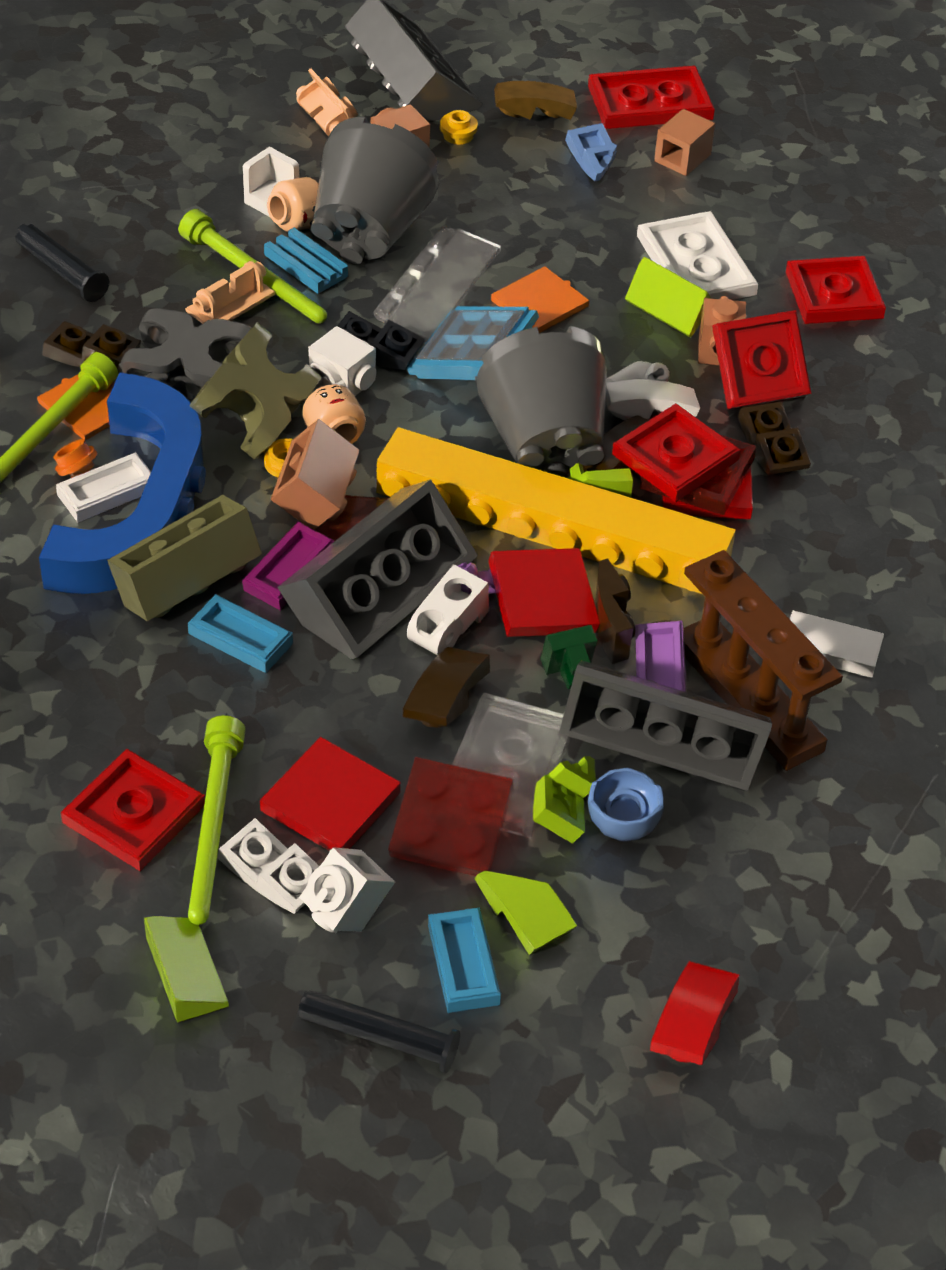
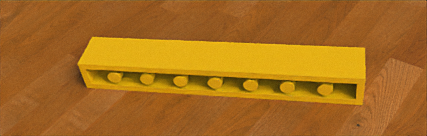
(553, 508)

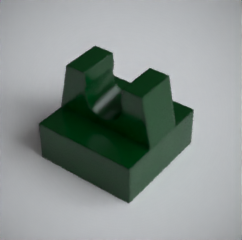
(566, 649)

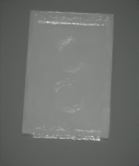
(517, 744)

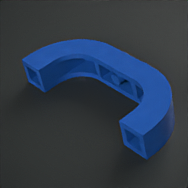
(148, 410)

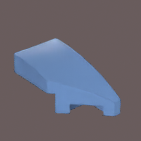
(592, 149)

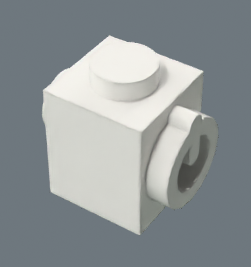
(343, 361)
(346, 890)

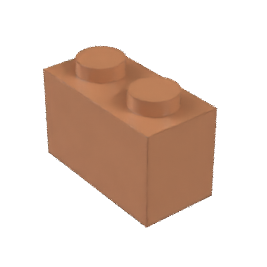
(316, 475)

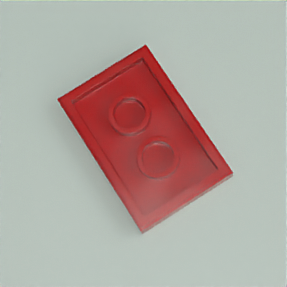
(649, 96)

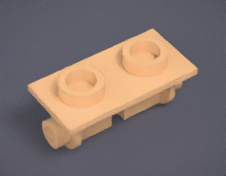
(322, 103)
(232, 299)

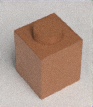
(684, 142)

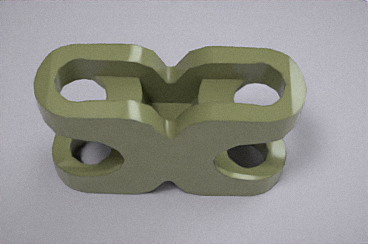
(256, 391)

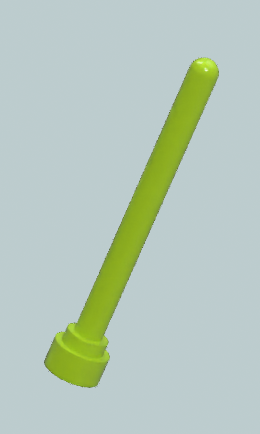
(199, 229)
(96, 374)
(223, 740)

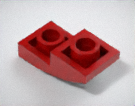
(694, 1013)

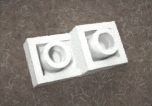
(642, 396)
(268, 865)

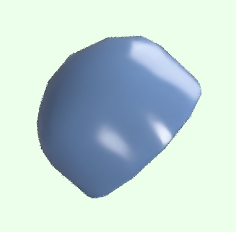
(625, 804)

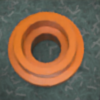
(75, 458)

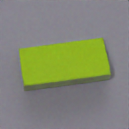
(667, 297)
(184, 966)

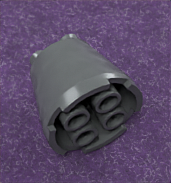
(371, 187)
(547, 397)

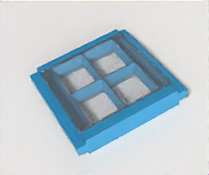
(464, 337)

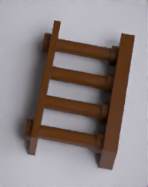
(737, 677)

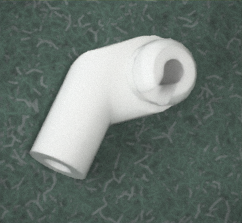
(641, 370)

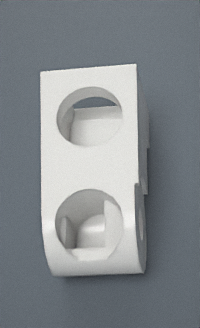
(449, 610)

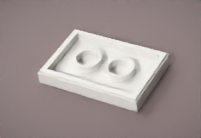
(700, 253)

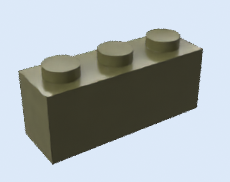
(185, 557)

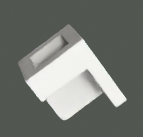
(263, 173)

